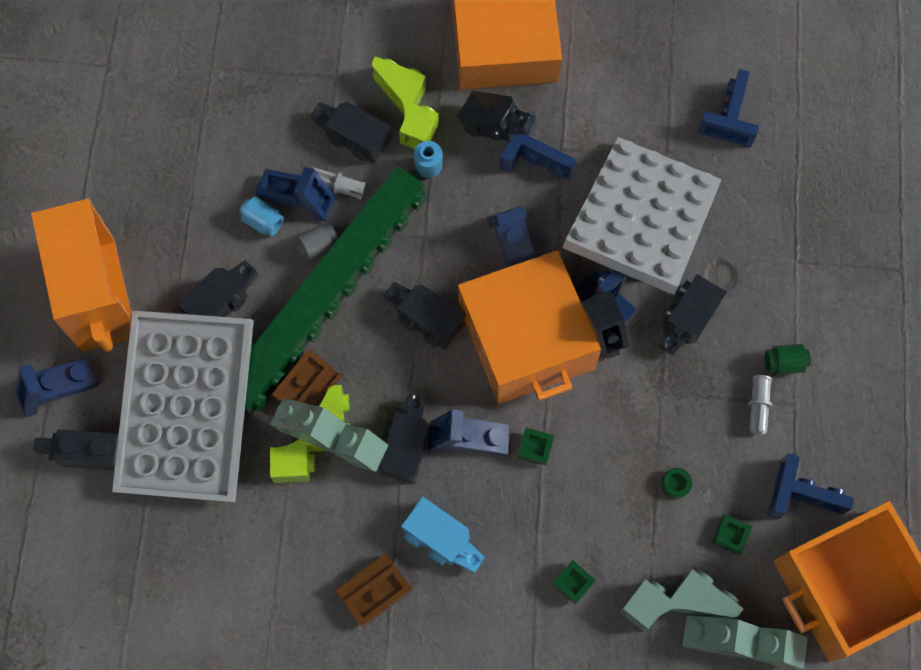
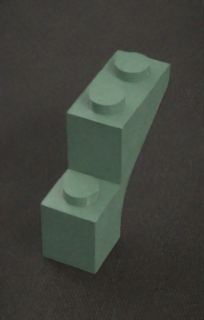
(328, 432)
(692, 596)
(745, 640)

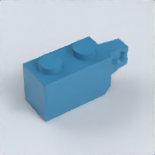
(441, 536)

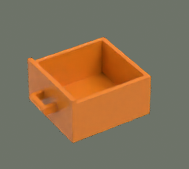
(506, 42)
(83, 275)
(529, 328)
(854, 582)

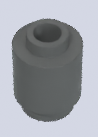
(315, 242)

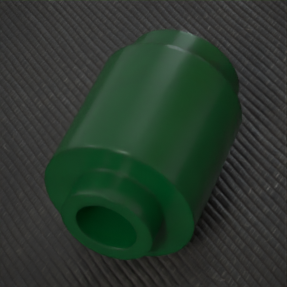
(787, 359)

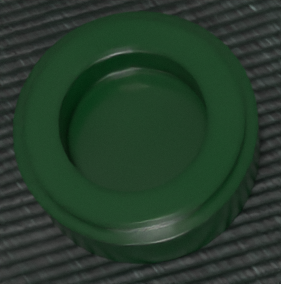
(676, 483)

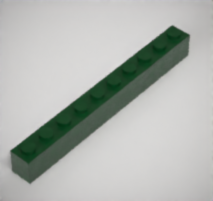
(330, 283)

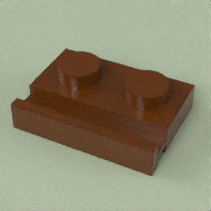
(307, 380)
(373, 590)

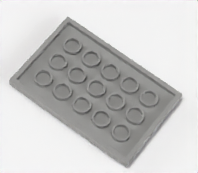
(643, 215)
(183, 406)

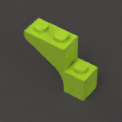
(406, 90)
(294, 460)

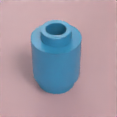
(428, 159)
(261, 216)

